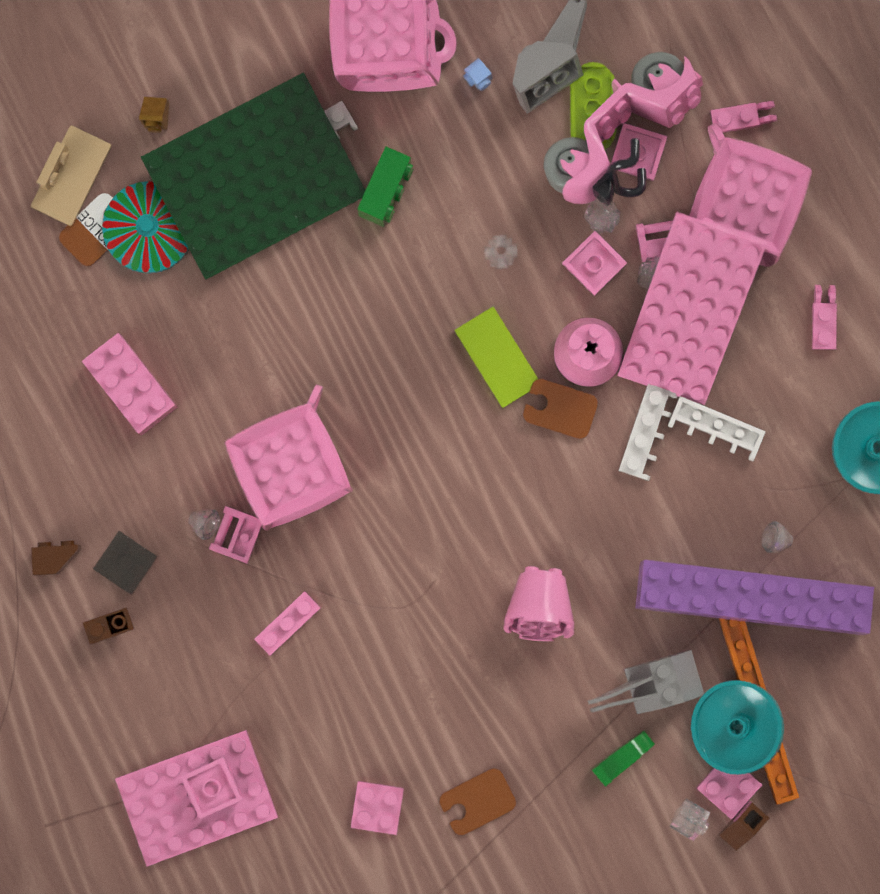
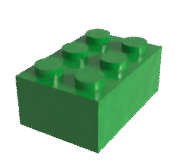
(385, 187)

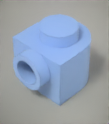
(478, 75)

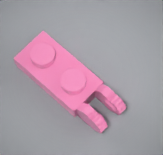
(742, 116)
(824, 320)

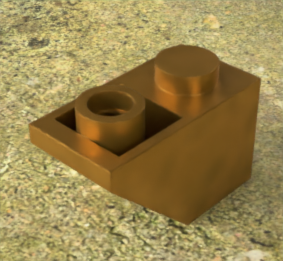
(154, 114)

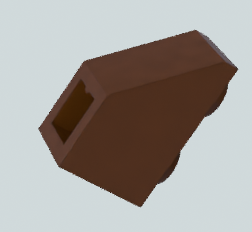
(52, 559)
(108, 626)
(744, 825)

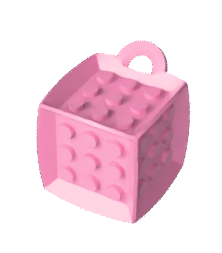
(387, 44)
(751, 192)
(288, 464)

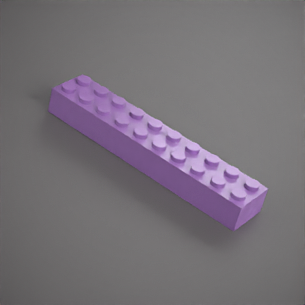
(754, 597)

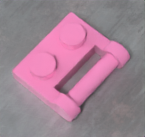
(651, 247)
(243, 537)

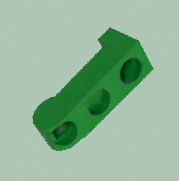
(622, 758)

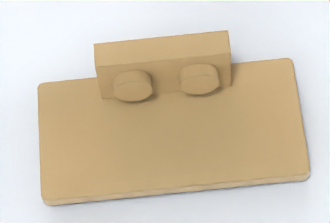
(70, 175)

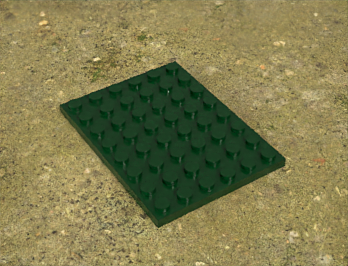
(254, 176)

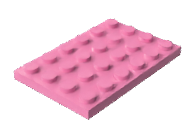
(164, 812)

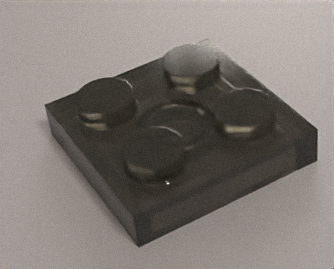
(125, 562)

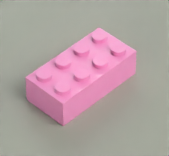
(129, 384)

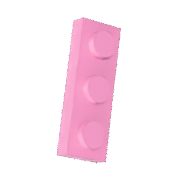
(287, 623)

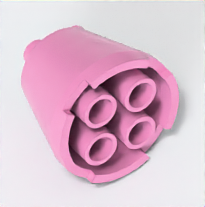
(582, 366)
(540, 606)

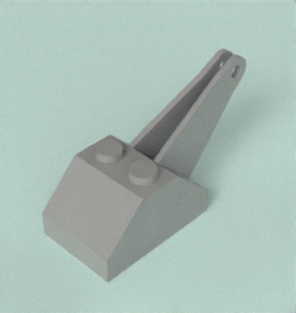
(552, 63)
(657, 684)

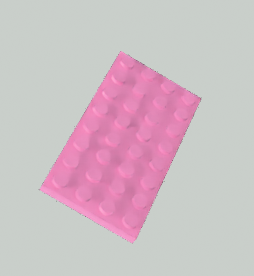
(691, 307)

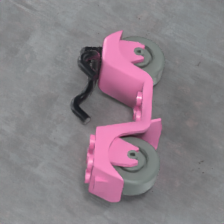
(658, 91)

